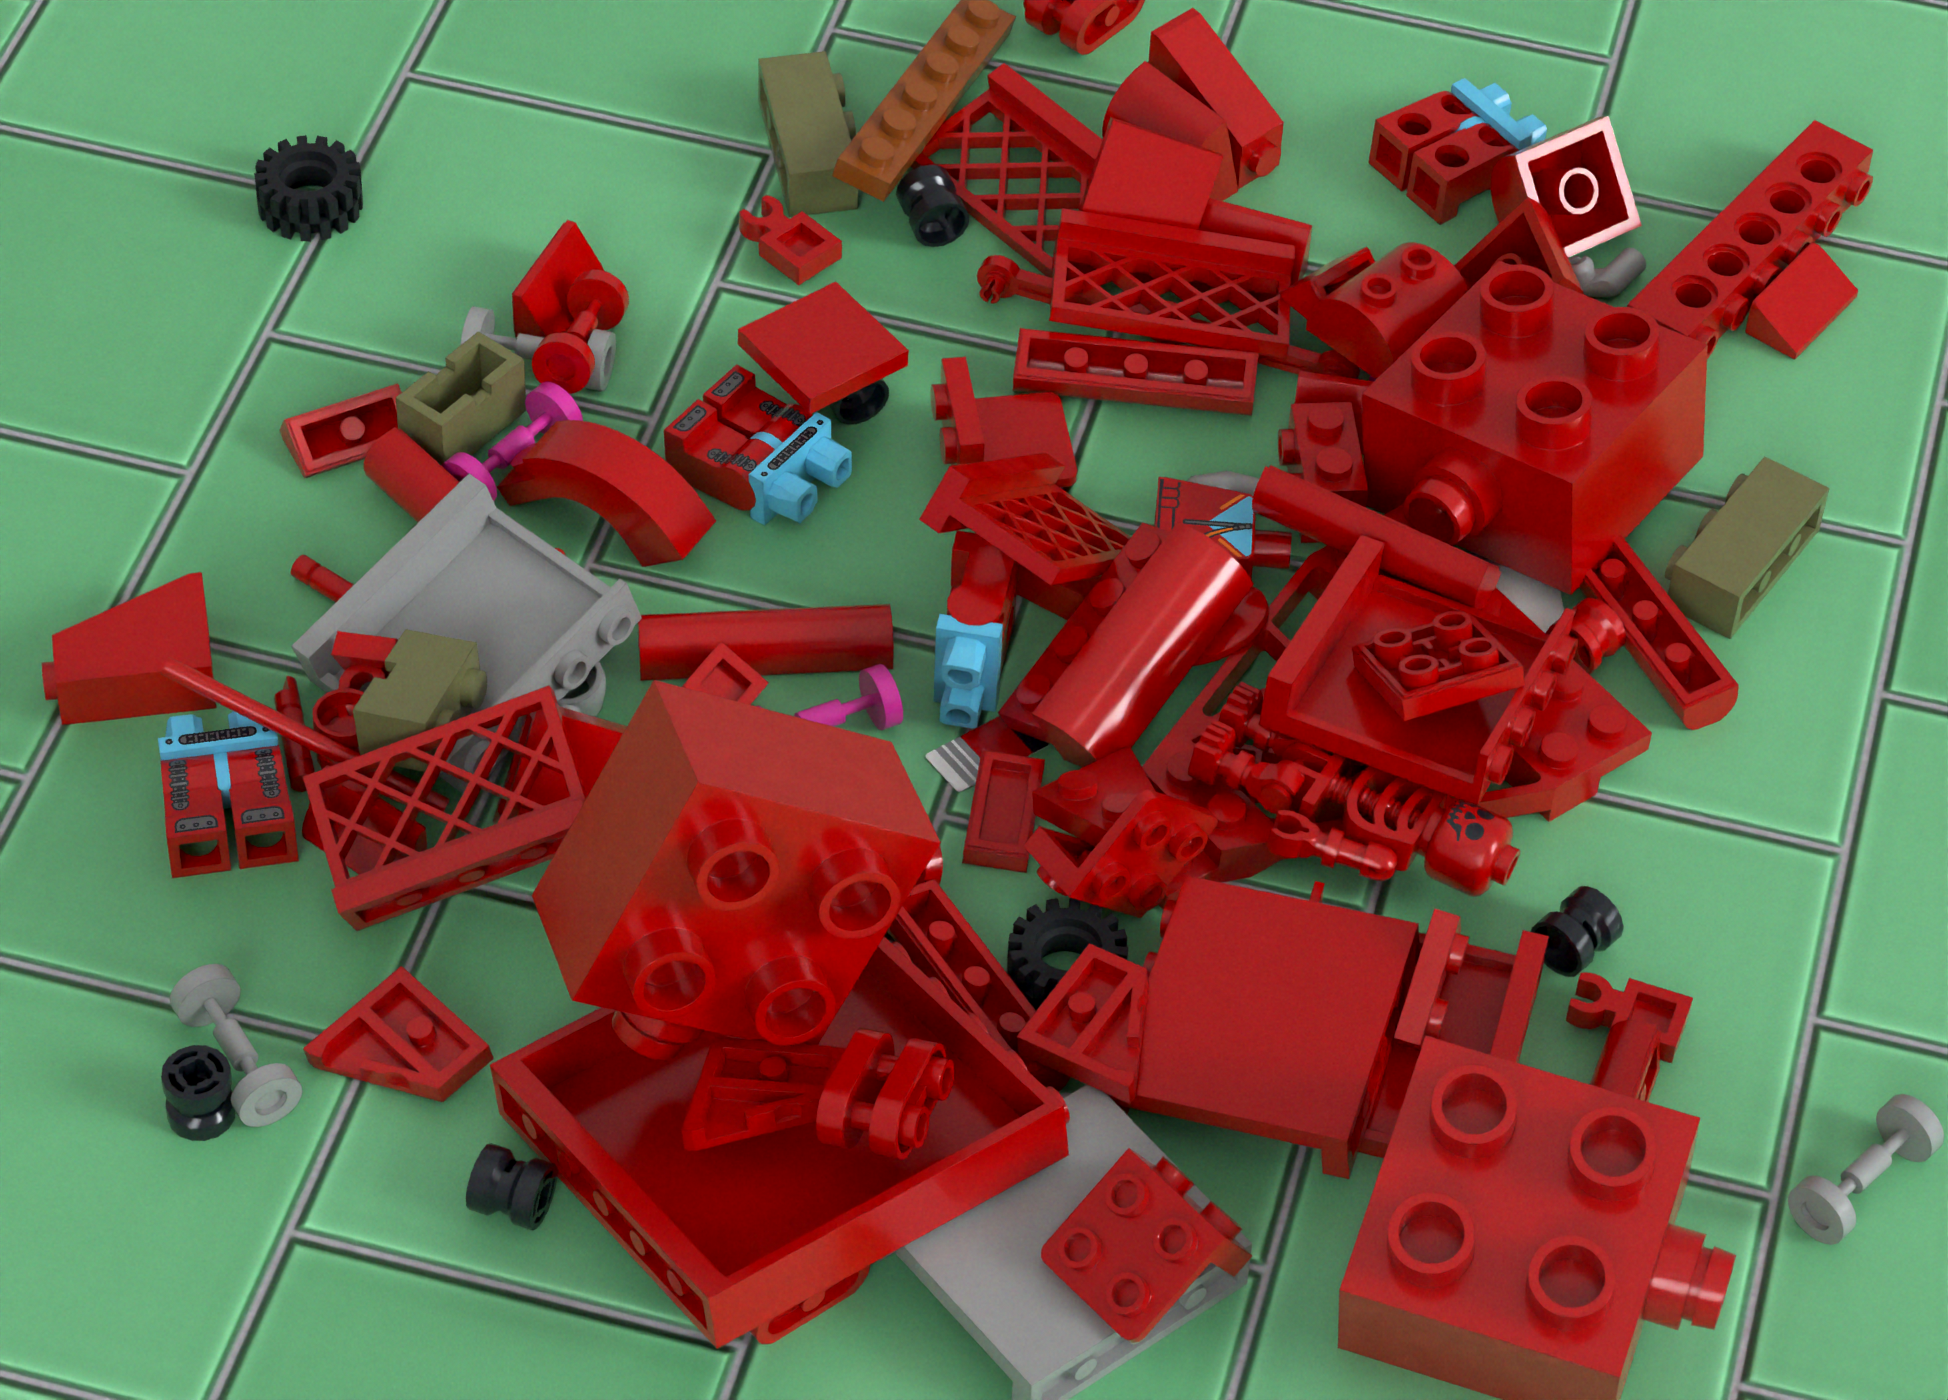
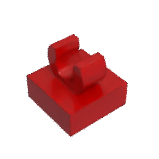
(361, 657)

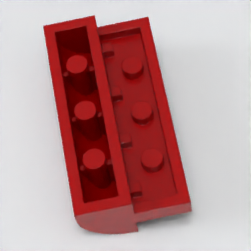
(1128, 643)

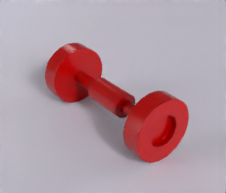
(595, 302)

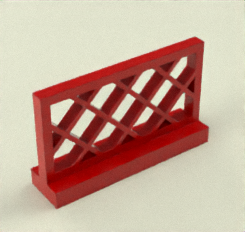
(1036, 124)
(1162, 258)
(1026, 517)
(453, 863)

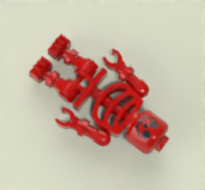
(1460, 844)

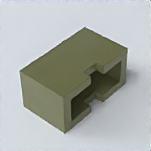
(465, 400)
(428, 686)

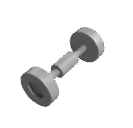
(600, 342)
(266, 1091)
(1824, 1208)

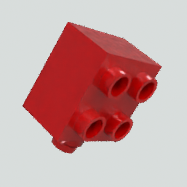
(1535, 424)
(731, 872)
(1526, 1232)

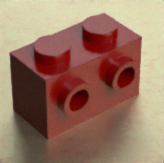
(1324, 450)

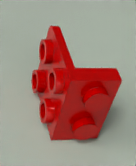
(998, 425)
(1132, 860)
(1141, 1244)

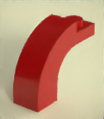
(618, 480)

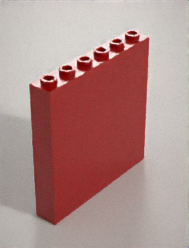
(775, 1214)

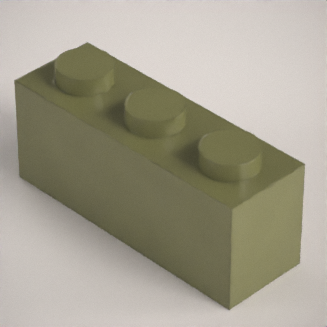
(807, 130)
(1745, 546)

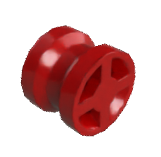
(1598, 633)

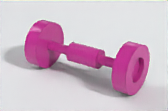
(545, 407)
(879, 698)

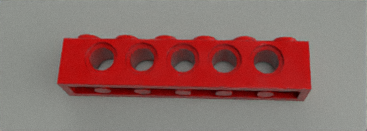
(1759, 235)

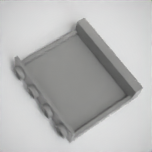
(486, 582)
(1011, 1303)

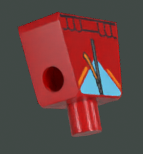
(1223, 517)

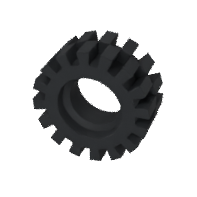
(306, 166)
(1055, 932)

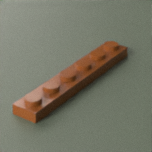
(923, 97)

